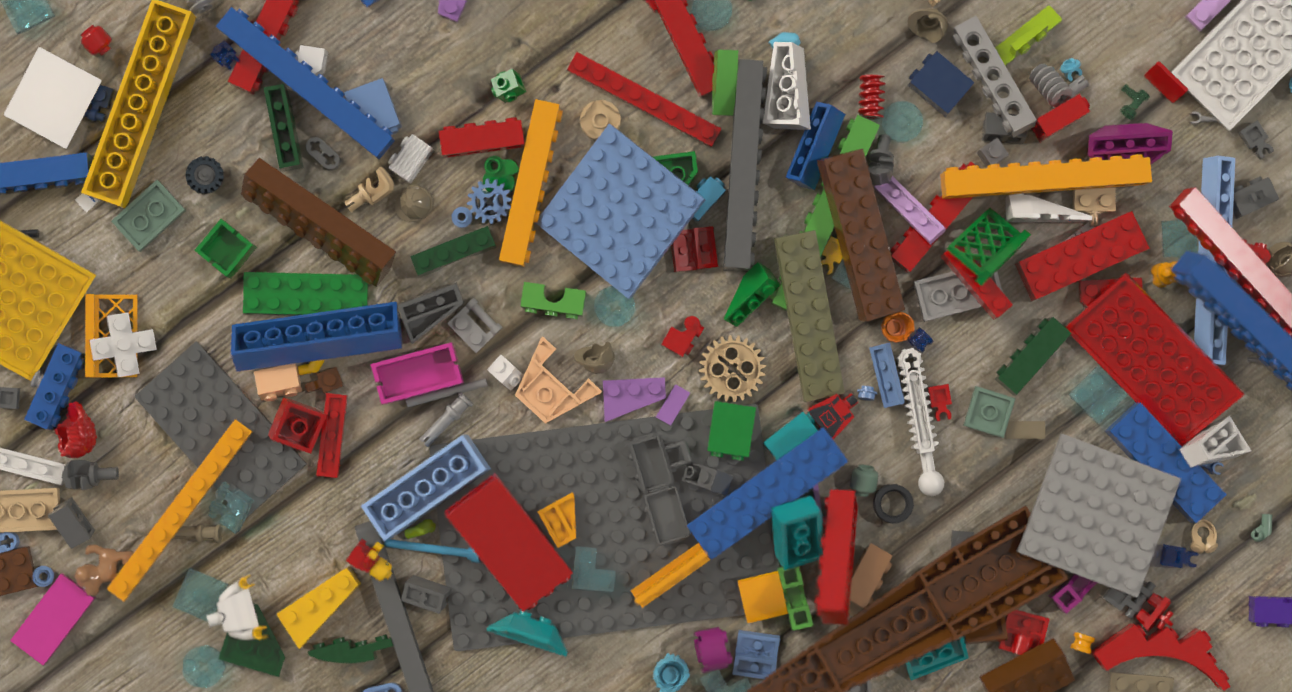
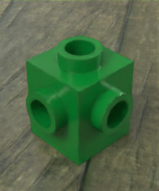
(507, 86)

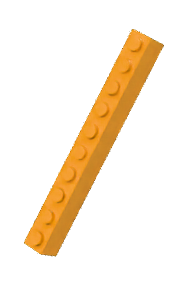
(1045, 177)

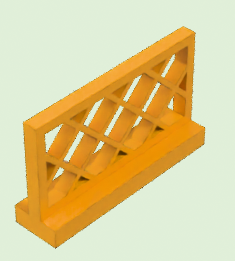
(92, 331)
(670, 575)

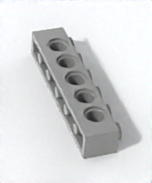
(974, 30)

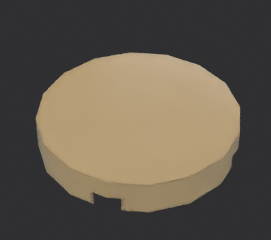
(597, 116)

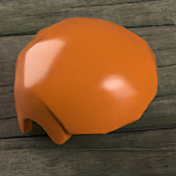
(897, 327)

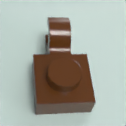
(328, 381)

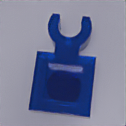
(224, 55)
(1175, 556)

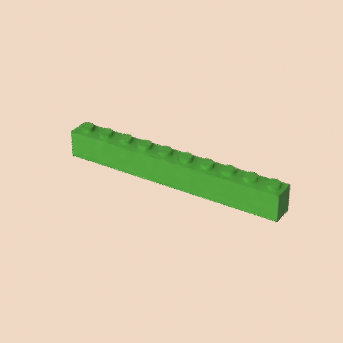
(859, 137)

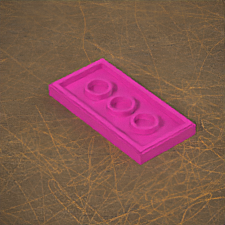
(52, 619)

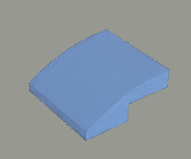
(755, 654)

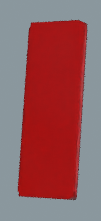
(1165, 82)

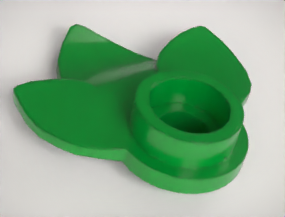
(503, 173)

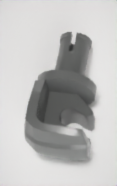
(881, 162)
(86, 474)

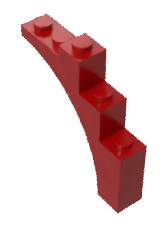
(1191, 648)

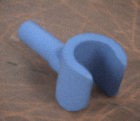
(1211, 467)

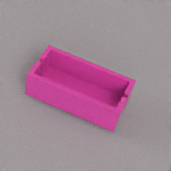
(417, 373)

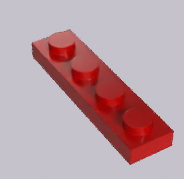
(332, 435)

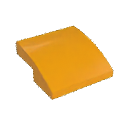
(762, 597)

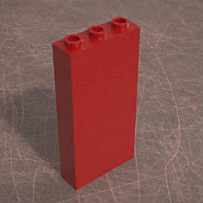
(509, 542)

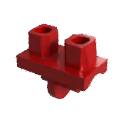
(1160, 605)

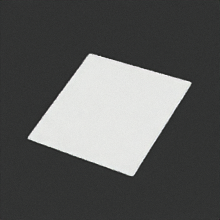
(52, 97)

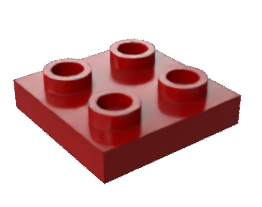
(1024, 631)

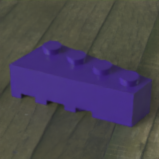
(1270, 610)

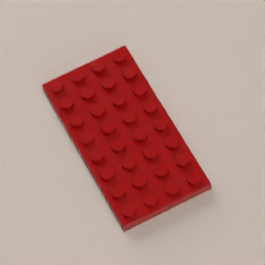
(1154, 359)

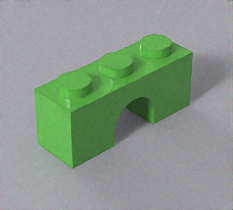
(534, 299)
(795, 598)

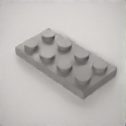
(945, 296)

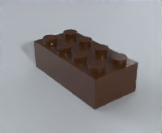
(1036, 670)

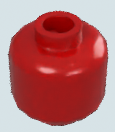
(96, 40)

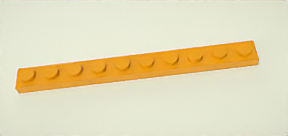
(179, 510)

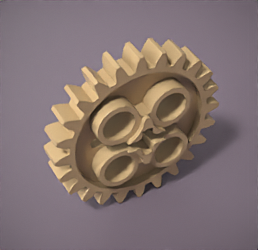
(744, 354)

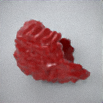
(76, 433)

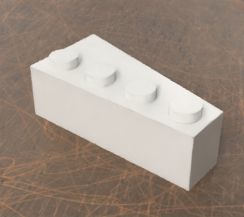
(787, 89)

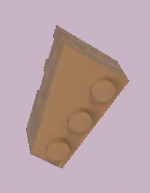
(867, 577)

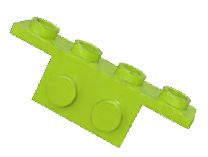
(1032, 31)

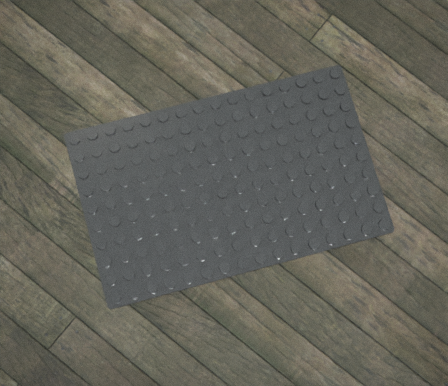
(608, 517)

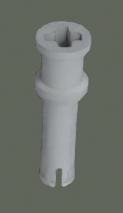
(452, 412)

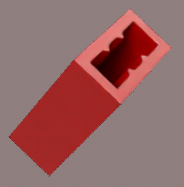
(1061, 117)

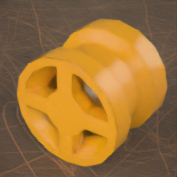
(1082, 642)

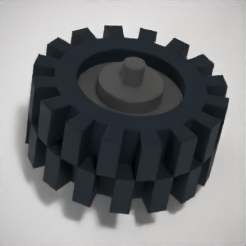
(204, 175)

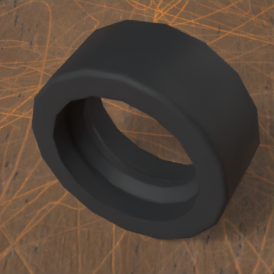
(909, 504)

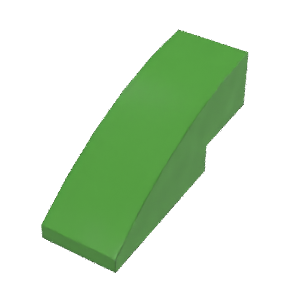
(724, 82)

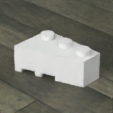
(1215, 443)

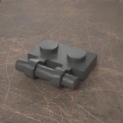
(1120, 599)

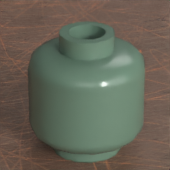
(864, 480)

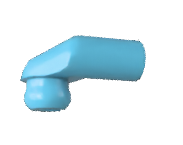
(785, 37)

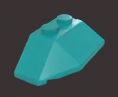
(530, 631)

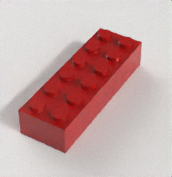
(1081, 256)
(837, 557)

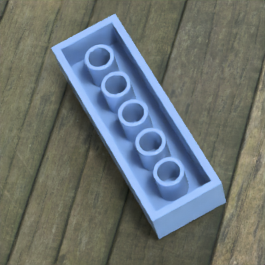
(425, 487)

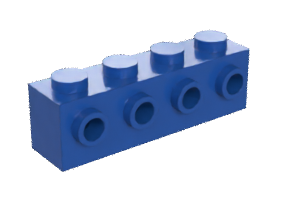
(815, 145)
(55, 387)

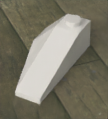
(1033, 209)

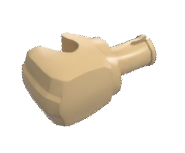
(369, 193)

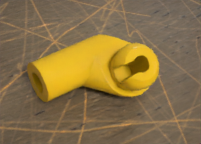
(312, 367)

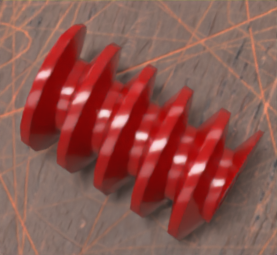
(870, 96)

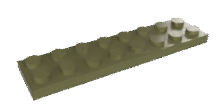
(809, 315)

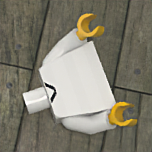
(237, 612)

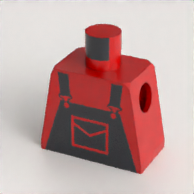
(833, 413)

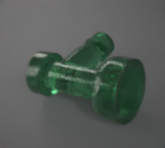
(1129, 111)

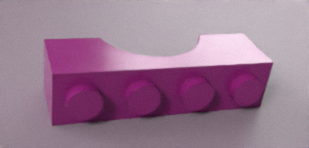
(1071, 592)

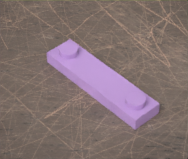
(1205, 12)
(911, 210)

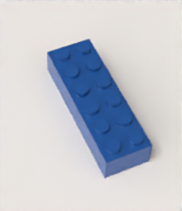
(1150, 444)

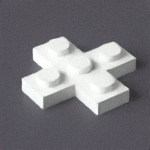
(122, 344)

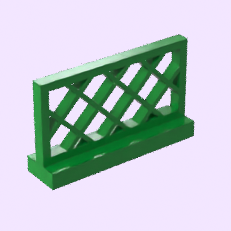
(999, 254)

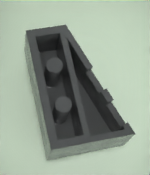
(427, 310)

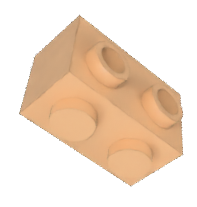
(278, 382)

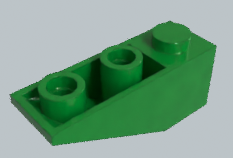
(752, 291)

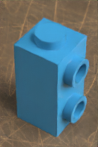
(712, 191)

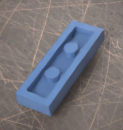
(887, 375)

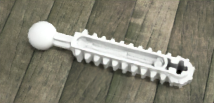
(930, 482)

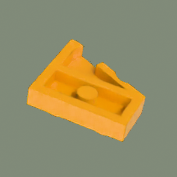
(560, 520)

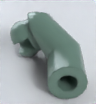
(1264, 529)

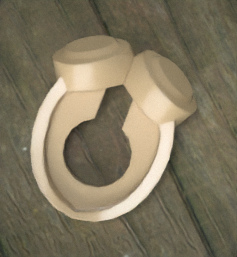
(1197, 544)

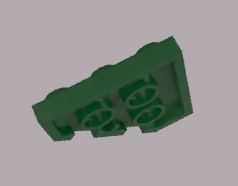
(255, 654)

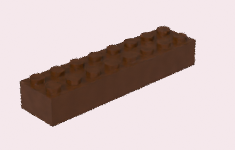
(317, 222)
(861, 235)

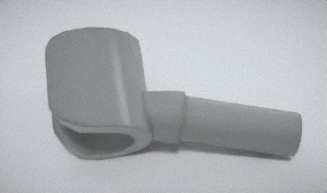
(1202, 118)

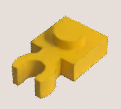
(832, 253)

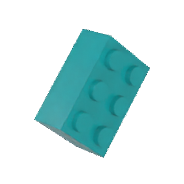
(797, 533)

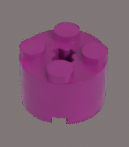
(711, 649)

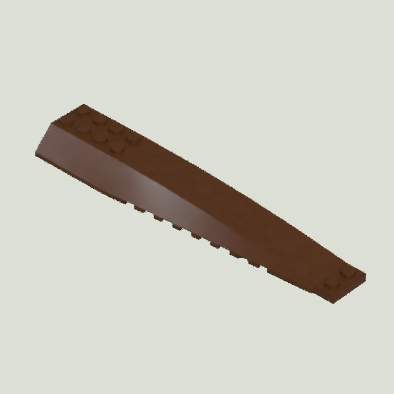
(934, 606)

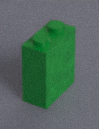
(731, 430)

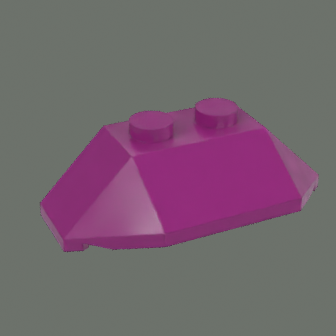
(1130, 140)

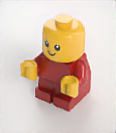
(368, 560)

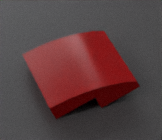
(694, 250)

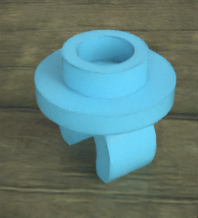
(1069, 66)

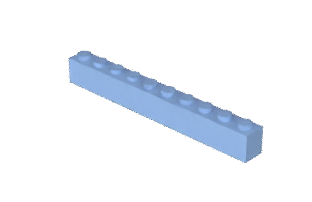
(1218, 189)

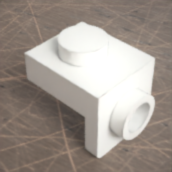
(505, 372)

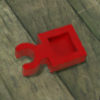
(940, 397)

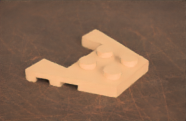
(545, 393)

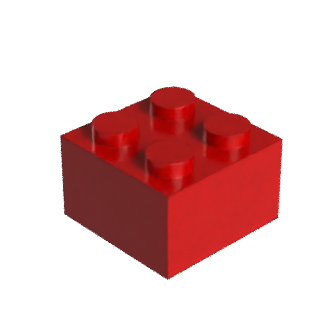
(297, 425)

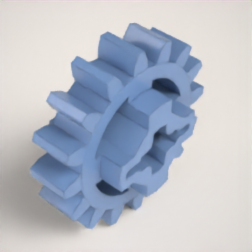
(482, 195)

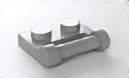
(469, 330)

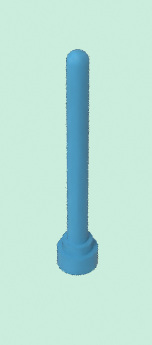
(469, 553)

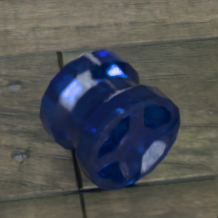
(920, 340)

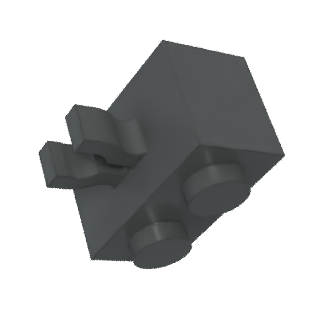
(1253, 197)

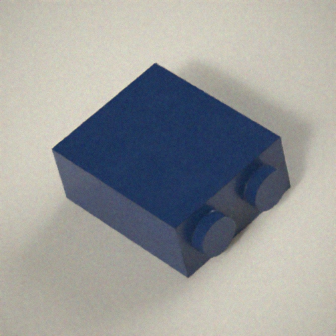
(940, 83)

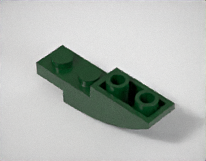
(343, 651)

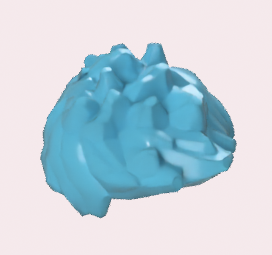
(670, 673)

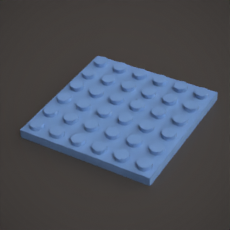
(620, 211)

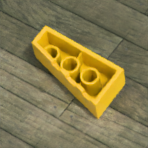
(312, 610)

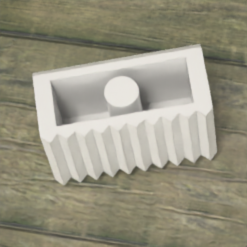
(410, 158)

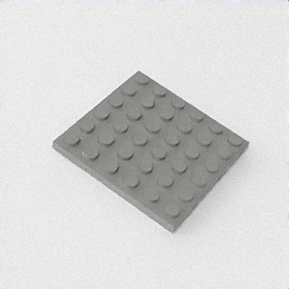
(1099, 515)

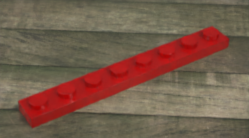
(644, 99)

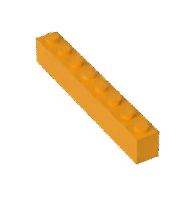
(529, 183)

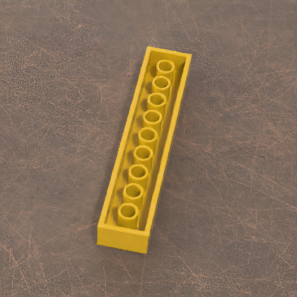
(139, 103)

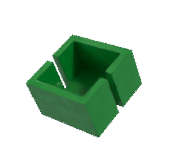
(226, 248)

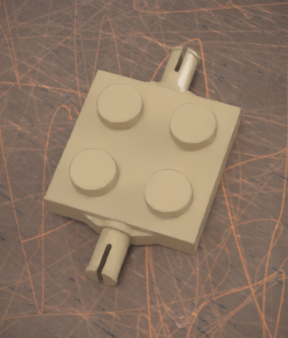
(1094, 202)

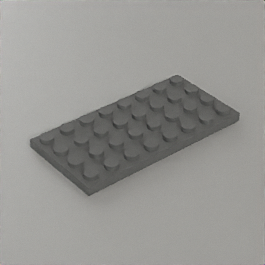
(198, 404)

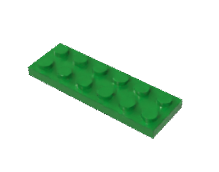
(302, 293)

